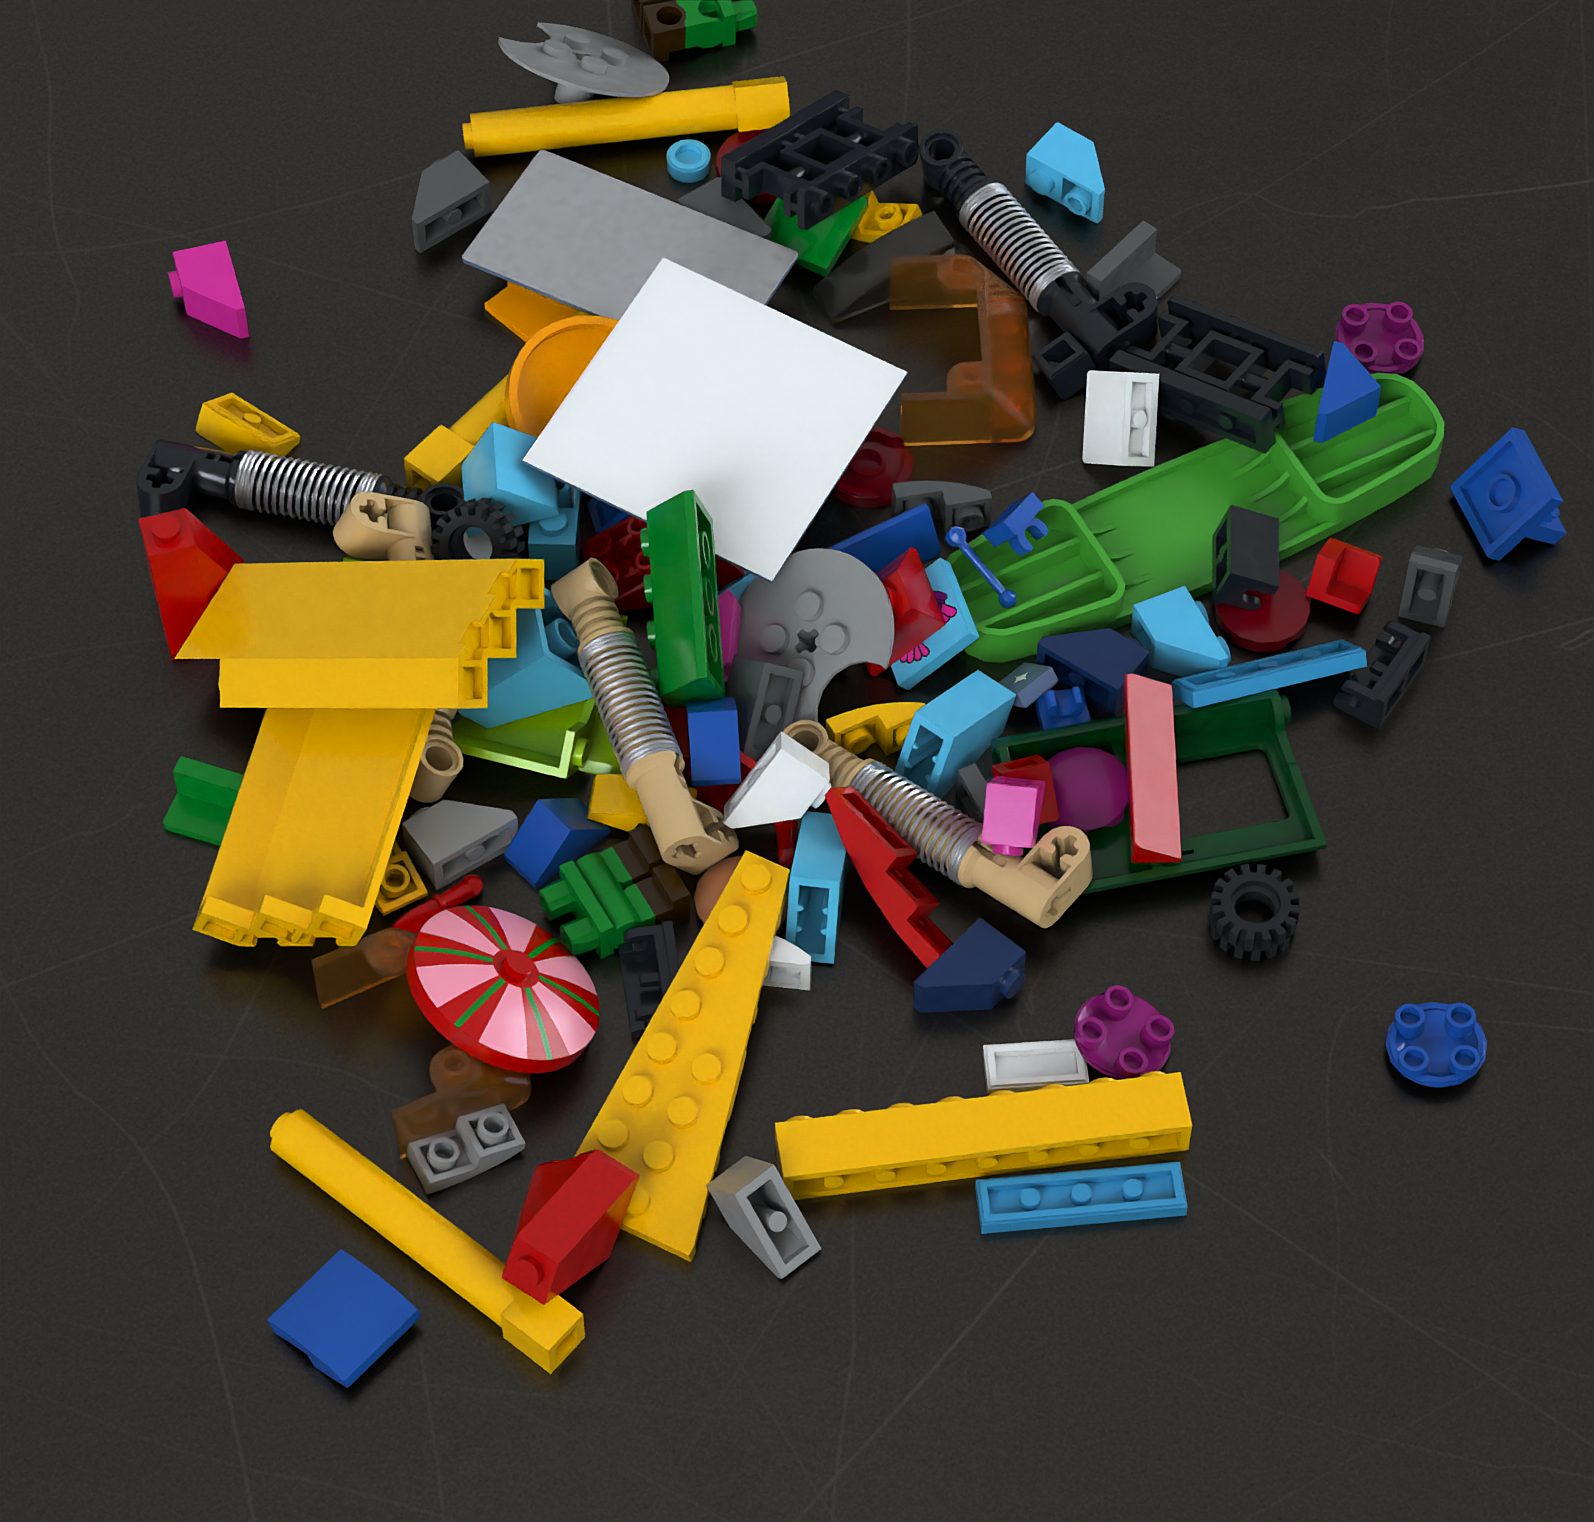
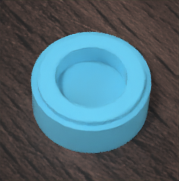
(688, 161)

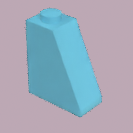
(954, 732)
(817, 887)

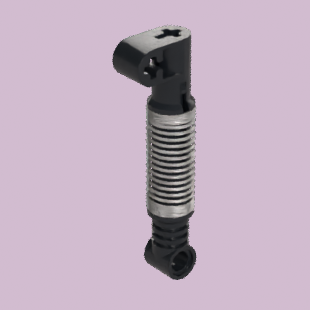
(1049, 283)
(179, 472)

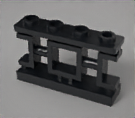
(786, 156)
(1216, 403)

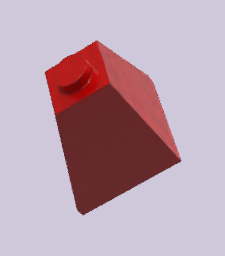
(184, 569)
(568, 1222)

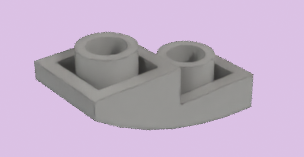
(473, 1147)

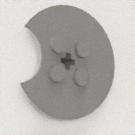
(588, 64)
(818, 620)

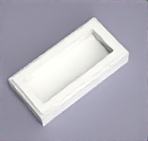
(1033, 1065)

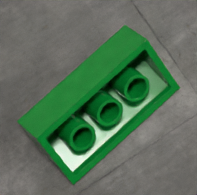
(684, 601)

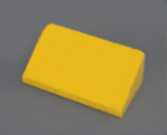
(239, 426)

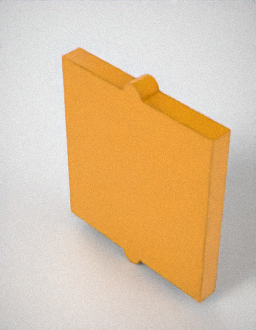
(526, 310)

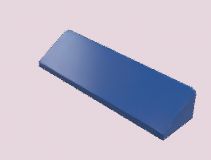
(893, 537)

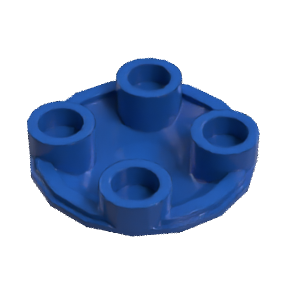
(1436, 1043)

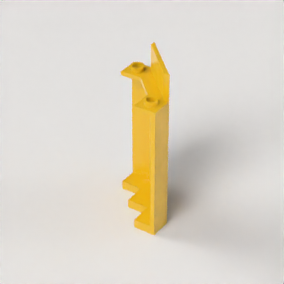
(364, 631)
(313, 825)

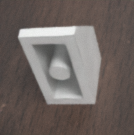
(779, 786)

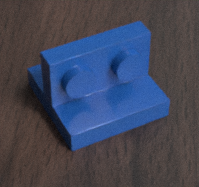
(1509, 496)

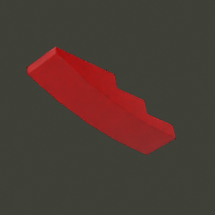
(882, 864)

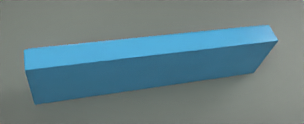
(1268, 673)
(1080, 1197)

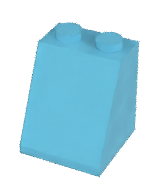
(541, 675)

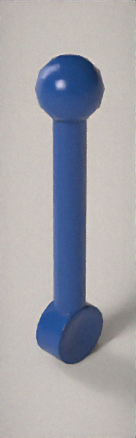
(956, 538)

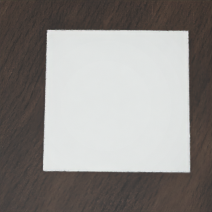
(720, 403)

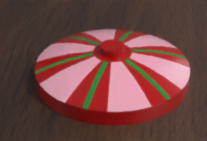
(502, 989)

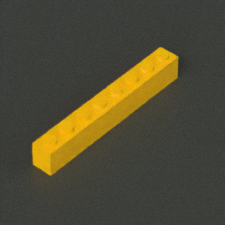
(983, 1135)

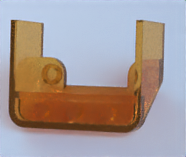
(983, 398)
(460, 1079)

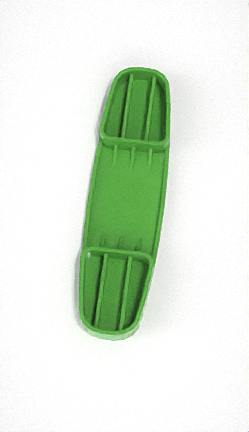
(1161, 523)

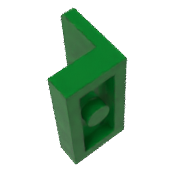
(202, 800)

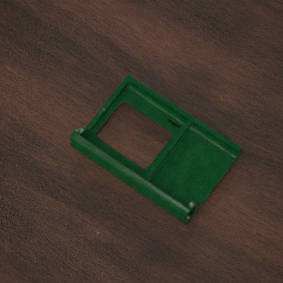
(1200, 733)

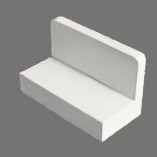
(1120, 418)

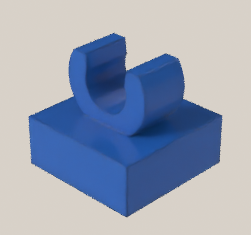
(1015, 521)
(1061, 708)

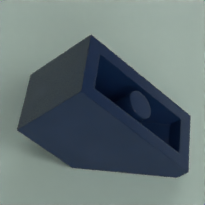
(1095, 662)
(972, 973)

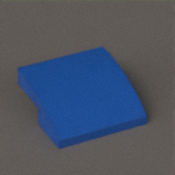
(344, 1318)

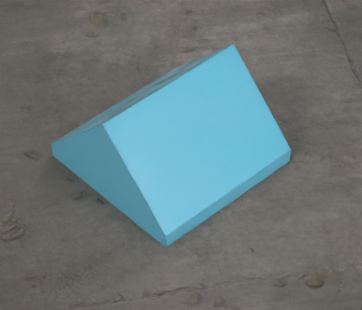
(497, 473)

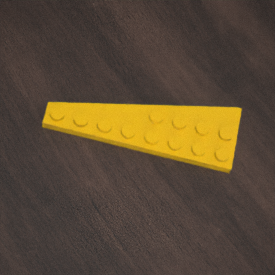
(686, 1069)

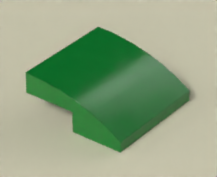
(821, 244)

